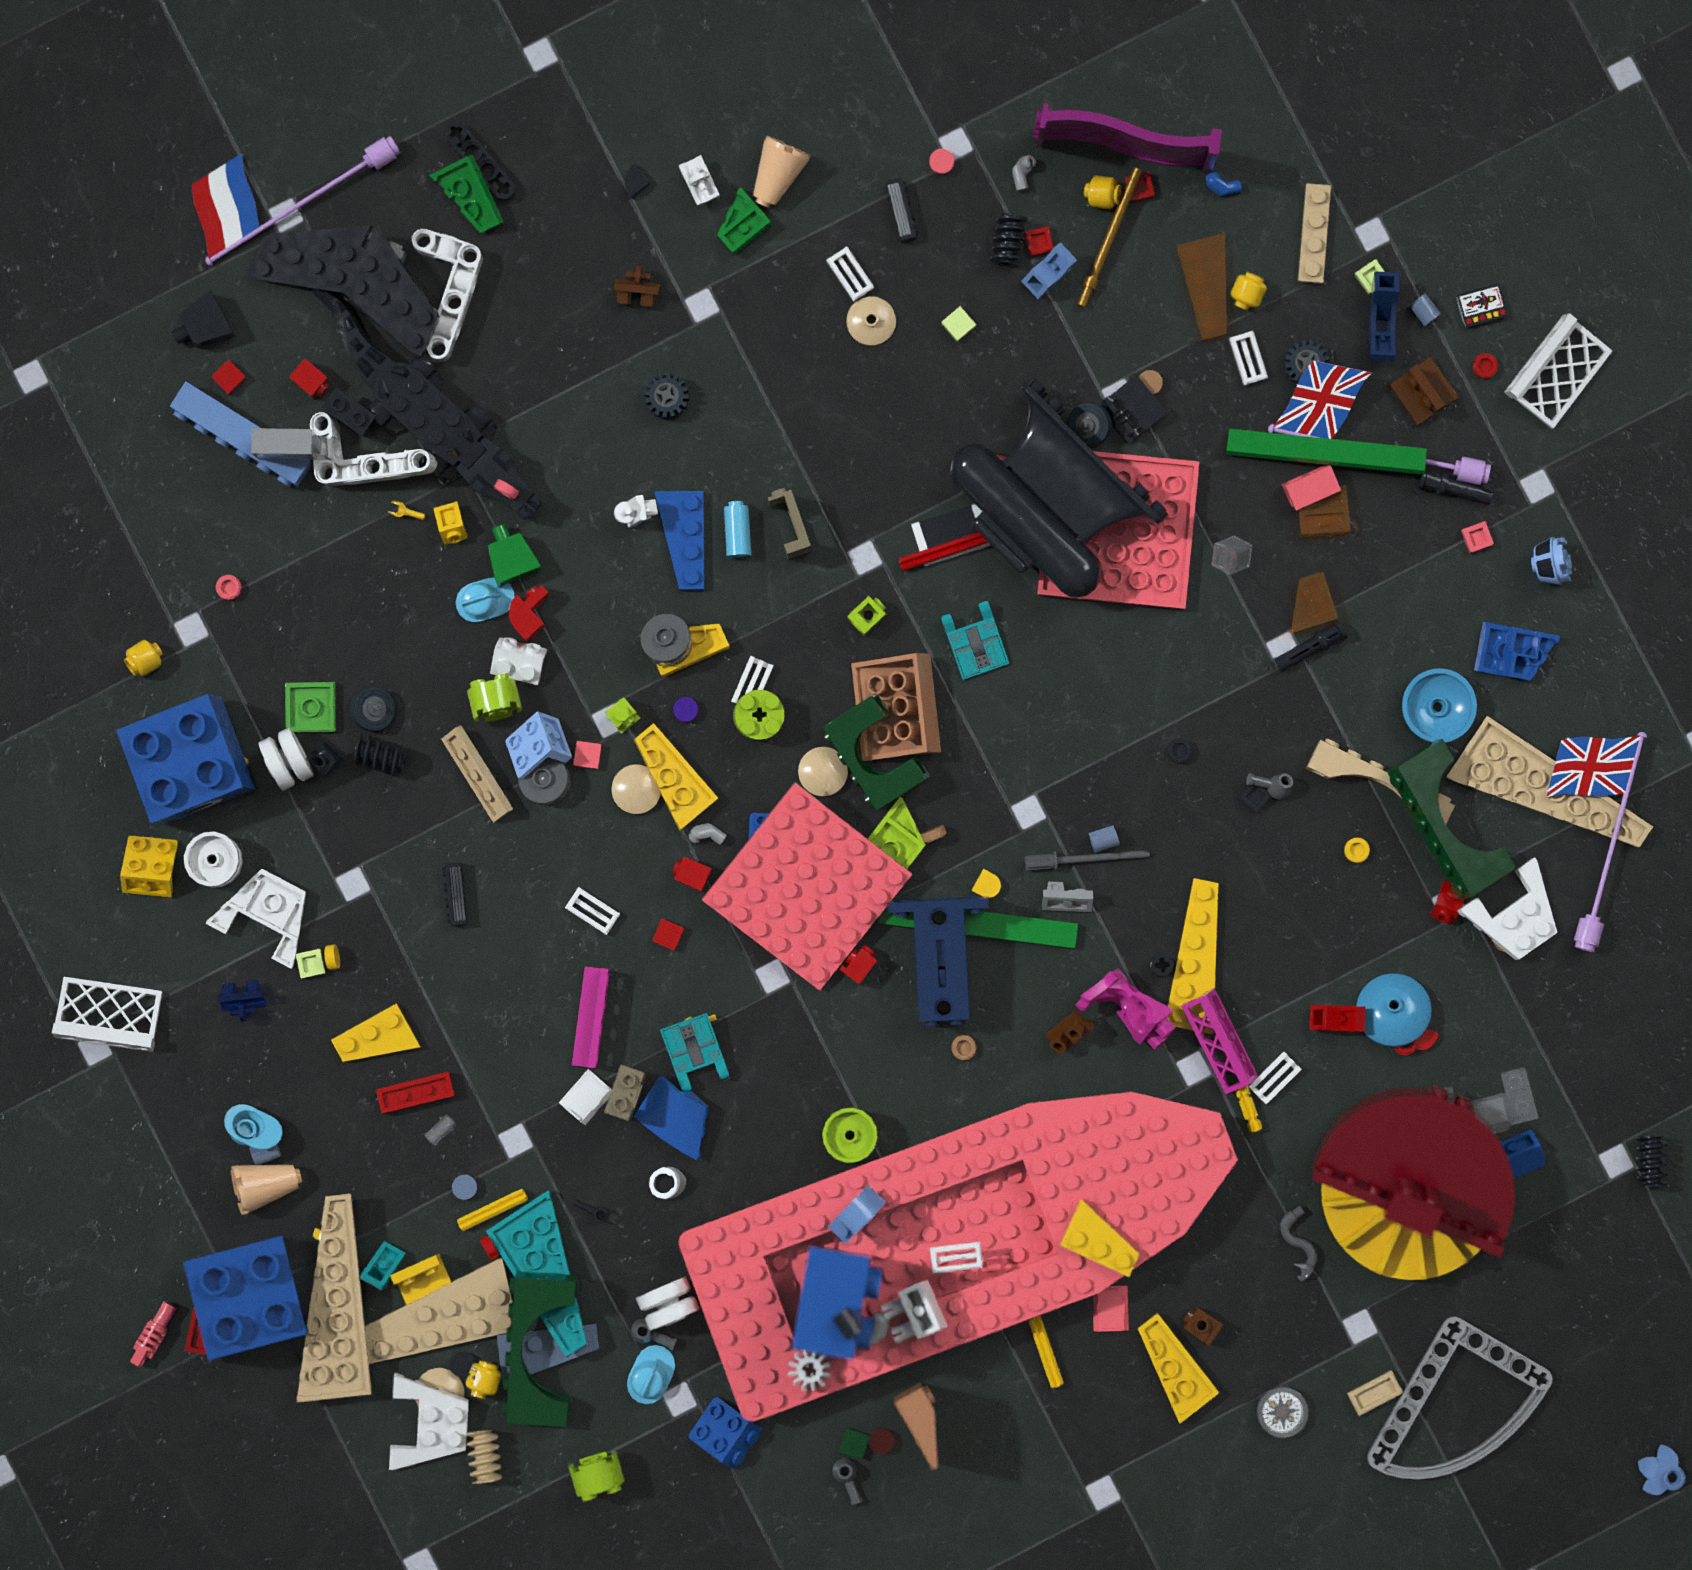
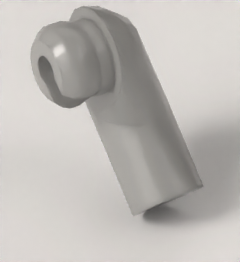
(1021, 170)
(706, 831)
(879, 1329)

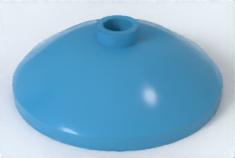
(1448, 690)
(1399, 1025)

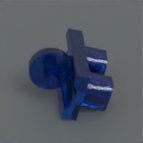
(243, 1002)

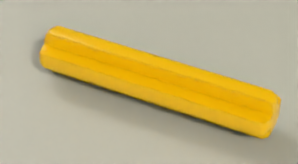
(492, 1209)
(1045, 1351)

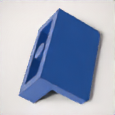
(1523, 1153)

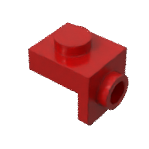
(1446, 905)

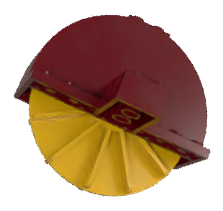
(1415, 1183)

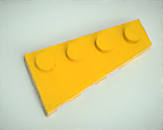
(676, 780)
(1178, 1372)

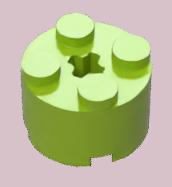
(494, 698)
(768, 704)
(596, 1475)

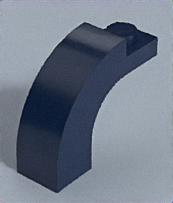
(1383, 316)

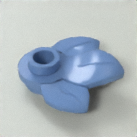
(1658, 1469)

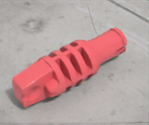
(152, 1335)

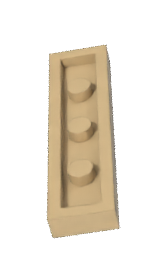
(1314, 233)
(477, 773)

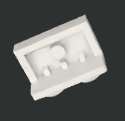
(518, 660)

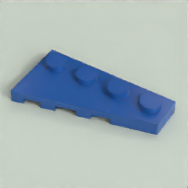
(684, 529)

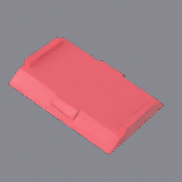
(1111, 1309)

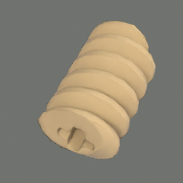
(483, 1456)

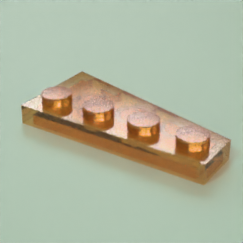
(1206, 281)

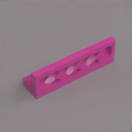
(590, 1017)
(1228, 1039)

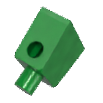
(511, 557)

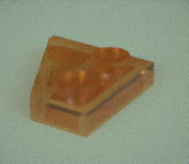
(1312, 603)

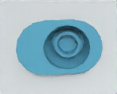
(484, 600)
(252, 1127)
(651, 1374)

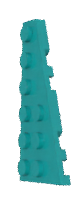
(533, 1243)

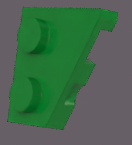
(742, 223)

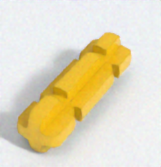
(1248, 1109)

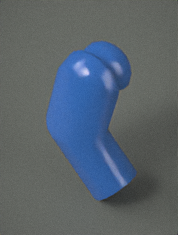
(1221, 187)

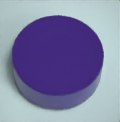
(685, 709)

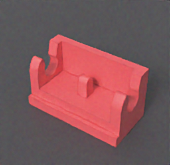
(1311, 487)

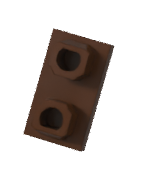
(626, 287)
(1068, 1031)

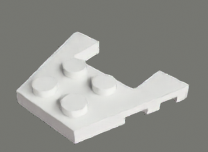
(270, 903)
(1521, 924)
(440, 1423)

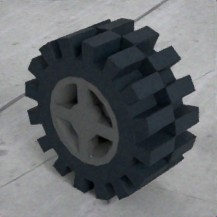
(1306, 352)
(662, 386)

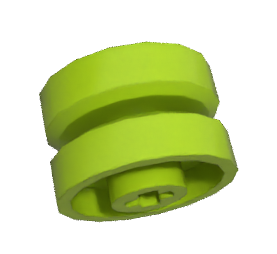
(845, 1149)

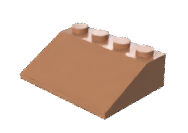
(909, 696)
(918, 1412)

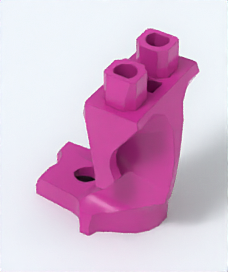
(1140, 1013)

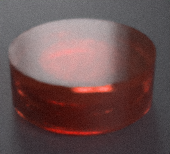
(881, 1441)

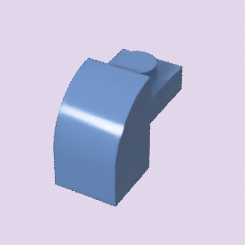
(1049, 271)
(856, 1214)

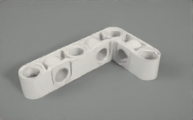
(460, 285)
(360, 469)

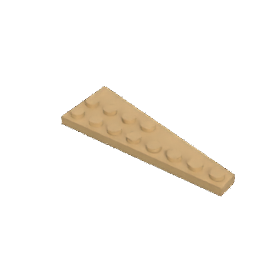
(1520, 773)

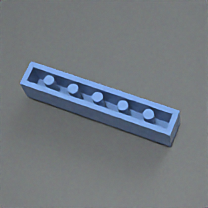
(232, 430)

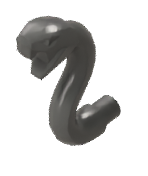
(1286, 1223)

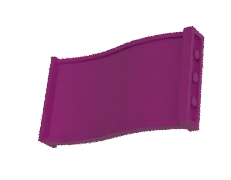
(1127, 138)

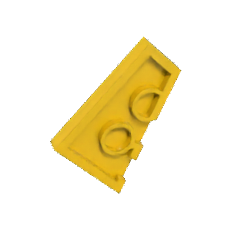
(376, 1036)
(1098, 1241)

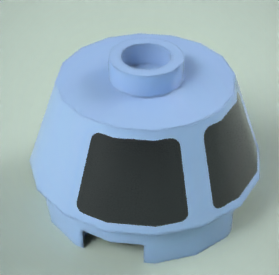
(1552, 561)

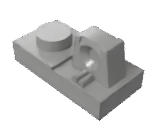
(1072, 900)

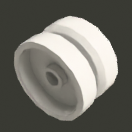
(283, 760)
(223, 870)
(668, 1304)

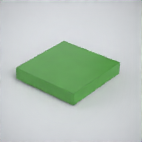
(310, 707)

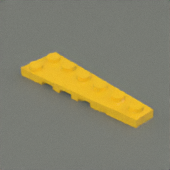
(1196, 954)

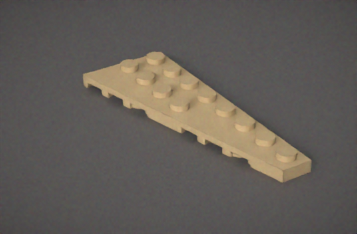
(448, 1316)
(336, 1342)

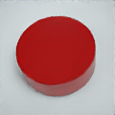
(1485, 366)
(489, 1248)

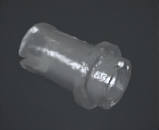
(440, 1129)

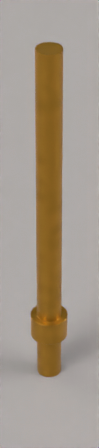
(1091, 282)

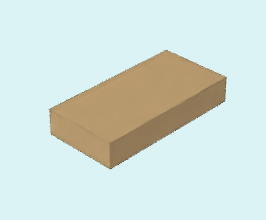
(1374, 1393)

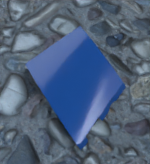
(1512, 651)
(674, 1117)

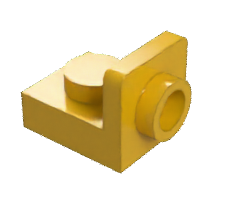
(450, 523)

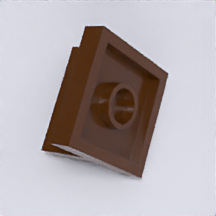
(1423, 391)

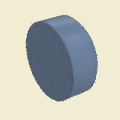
(464, 1187)

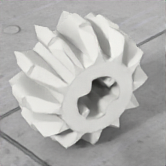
(801, 1372)

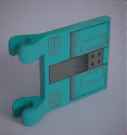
(976, 646)
(693, 1046)

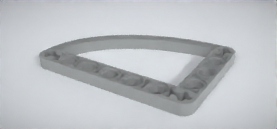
(1427, 1385)

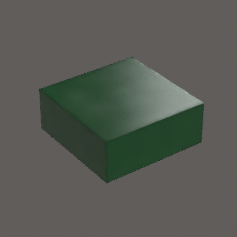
(854, 1443)

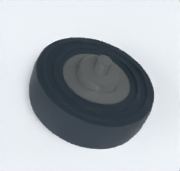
(1090, 423)
(372, 709)

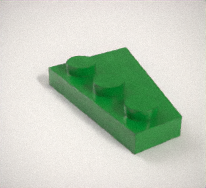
(469, 190)

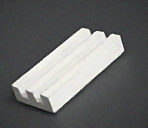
(861, 291)
(1254, 378)
(760, 664)
(610, 922)
(1259, 1093)
(934, 1259)

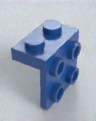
(725, 1433)

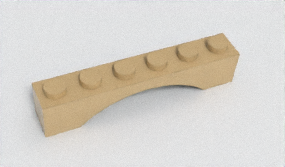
(1332, 763)

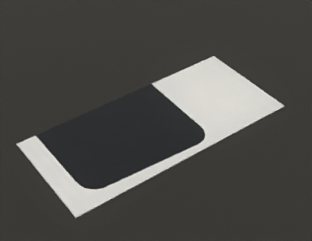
(946, 529)

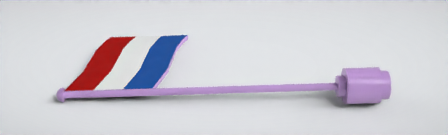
(229, 208)

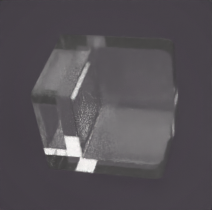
(1231, 555)

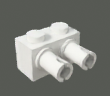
(921, 1309)

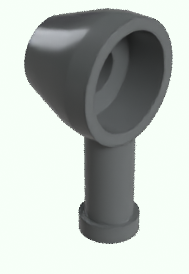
(1273, 785)
(651, 1335)
(849, 1479)

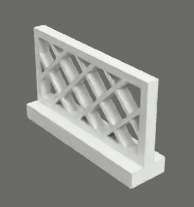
(1542, 356)
(103, 1035)

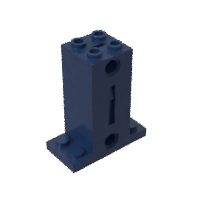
(941, 954)

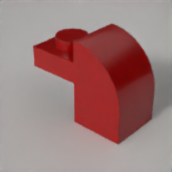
(522, 613)
(1337, 1018)

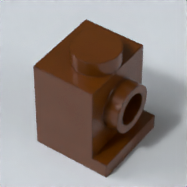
(1212, 1326)

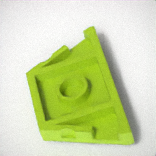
(898, 835)

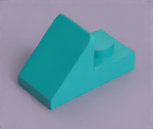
(382, 1266)

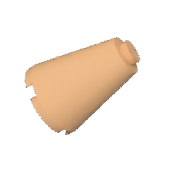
(777, 170)
(263, 1184)

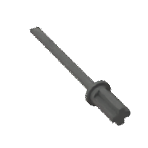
(1050, 861)

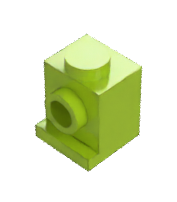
(857, 619)
(622, 715)

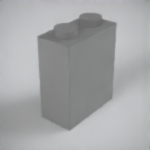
(285, 444)

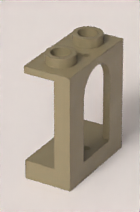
(798, 546)
(621, 1101)

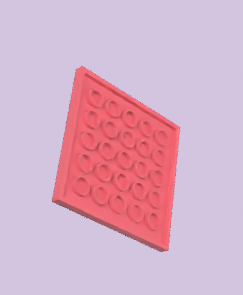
(1136, 558)
(807, 886)

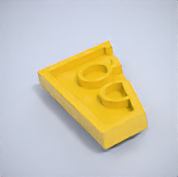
(706, 642)

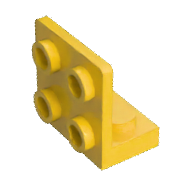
(148, 866)
(421, 1278)

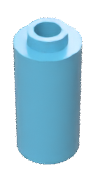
(737, 529)

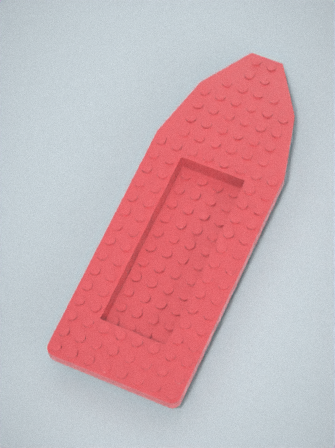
(994, 1183)

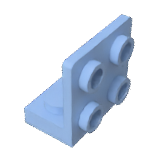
(535, 741)

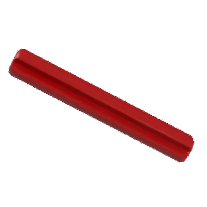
(942, 551)

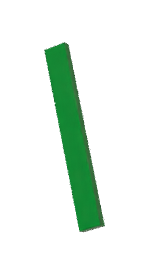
(1326, 451)
(1002, 927)

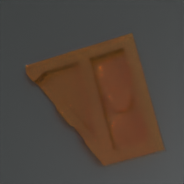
(1326, 516)

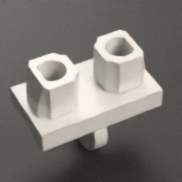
(699, 180)
(635, 511)

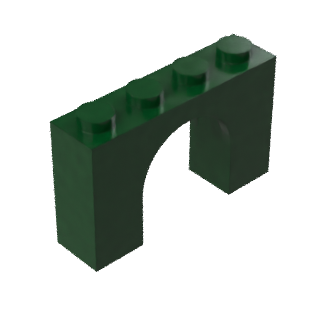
(878, 785)

